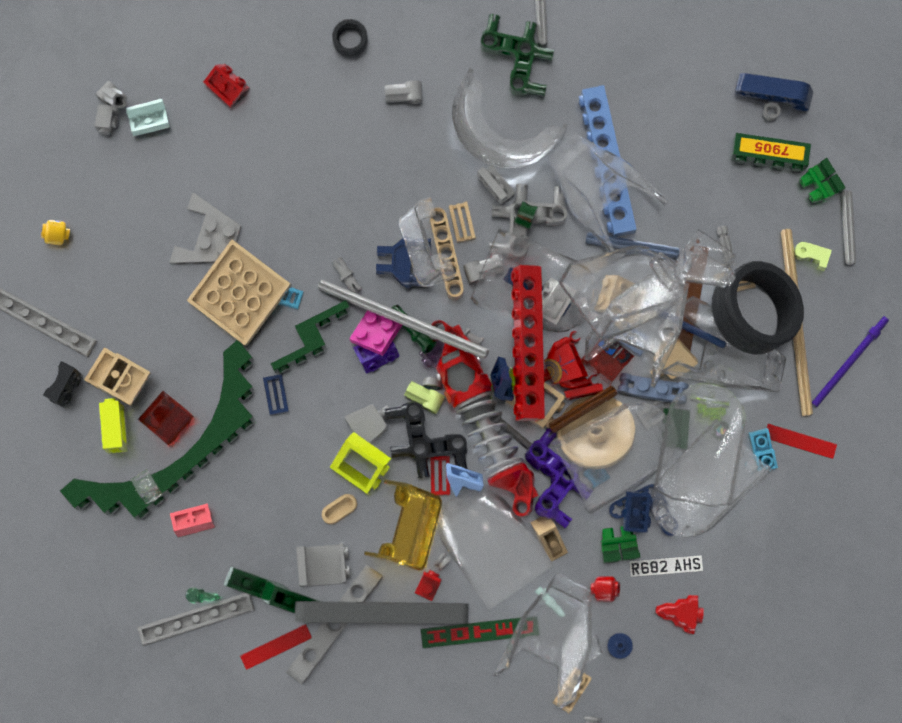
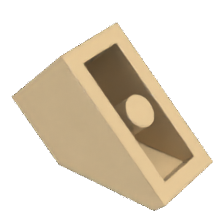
(549, 537)

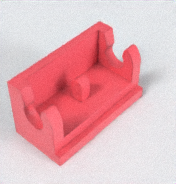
(192, 520)

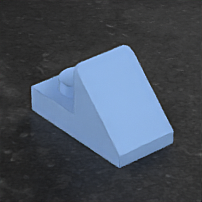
(462, 477)

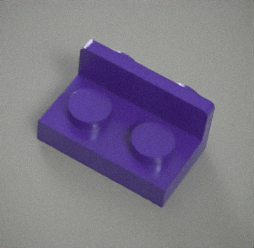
(372, 361)

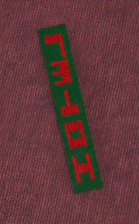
(468, 633)

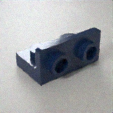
(501, 380)
(637, 511)

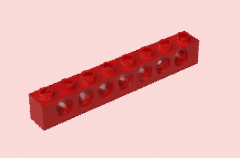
(534, 334)

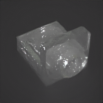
(146, 486)

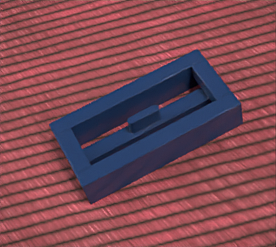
(272, 378)

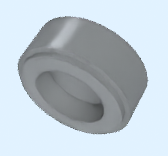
(432, 383)

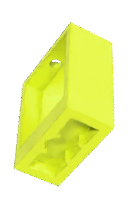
(113, 426)
(370, 453)

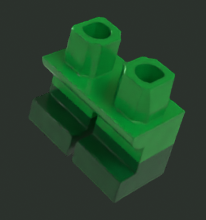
(818, 177)
(610, 547)

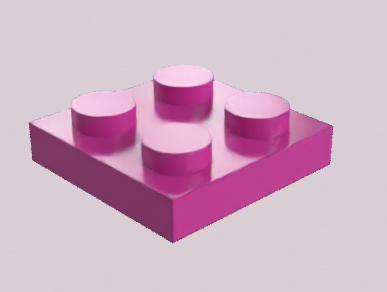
(375, 333)

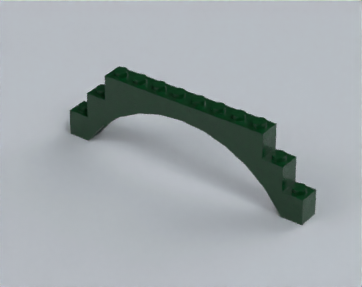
(224, 427)

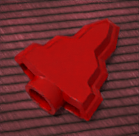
(683, 613)

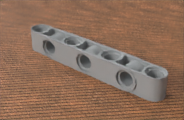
(325, 636)

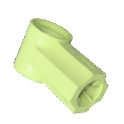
(429, 399)

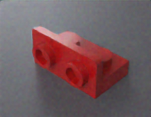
(226, 83)

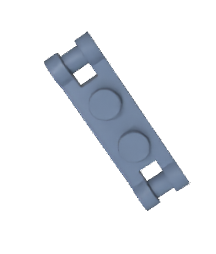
(643, 389)

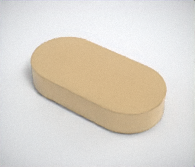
(339, 509)

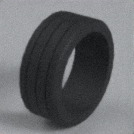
(782, 292)

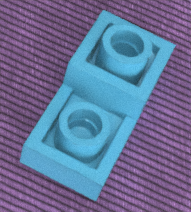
(762, 447)

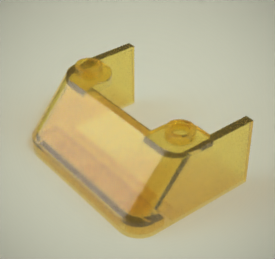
(414, 527)

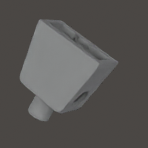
(368, 422)

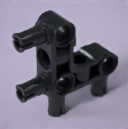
(416, 434)

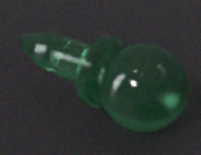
(194, 594)

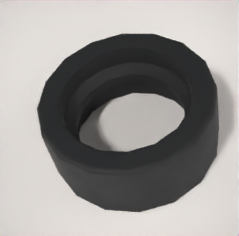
(350, 23)

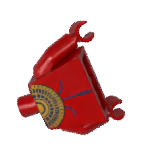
(565, 365)

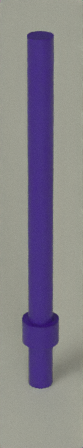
(873, 333)

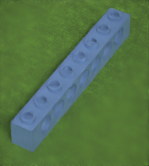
(598, 97)

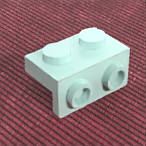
(147, 117)

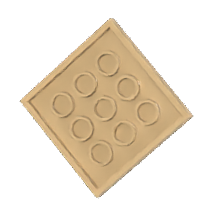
(239, 292)

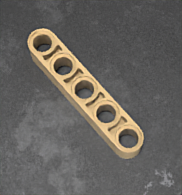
(447, 244)

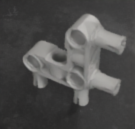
(544, 212)

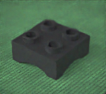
(61, 389)

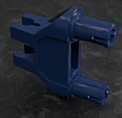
(400, 266)

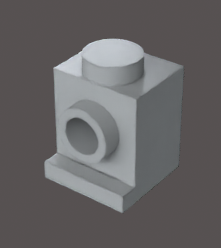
(106, 119)

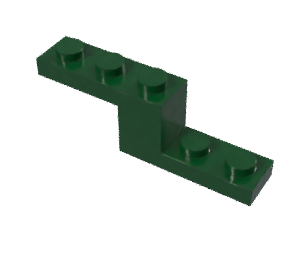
(310, 337)
(265, 589)

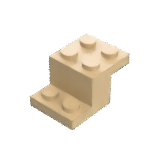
(117, 376)

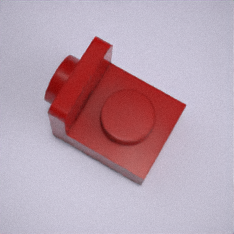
(428, 585)

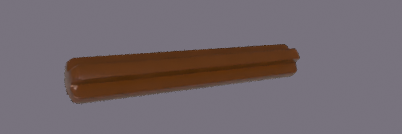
(582, 409)

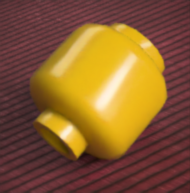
(55, 232)

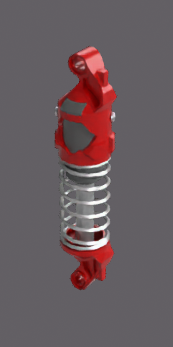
(471, 395)

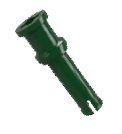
(421, 339)

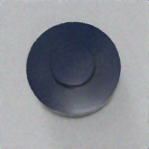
(619, 645)

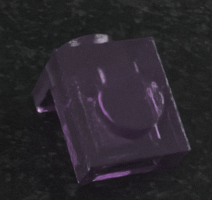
(433, 356)

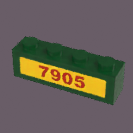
(771, 152)

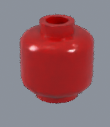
(605, 588)

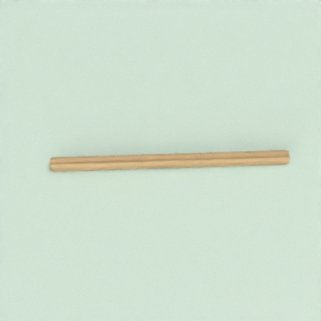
(799, 342)

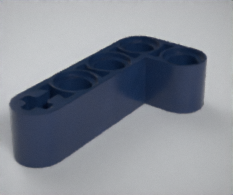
(775, 89)

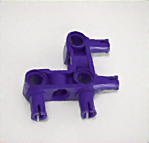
(554, 468)

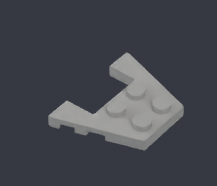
(213, 237)

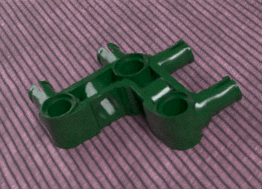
(511, 46)

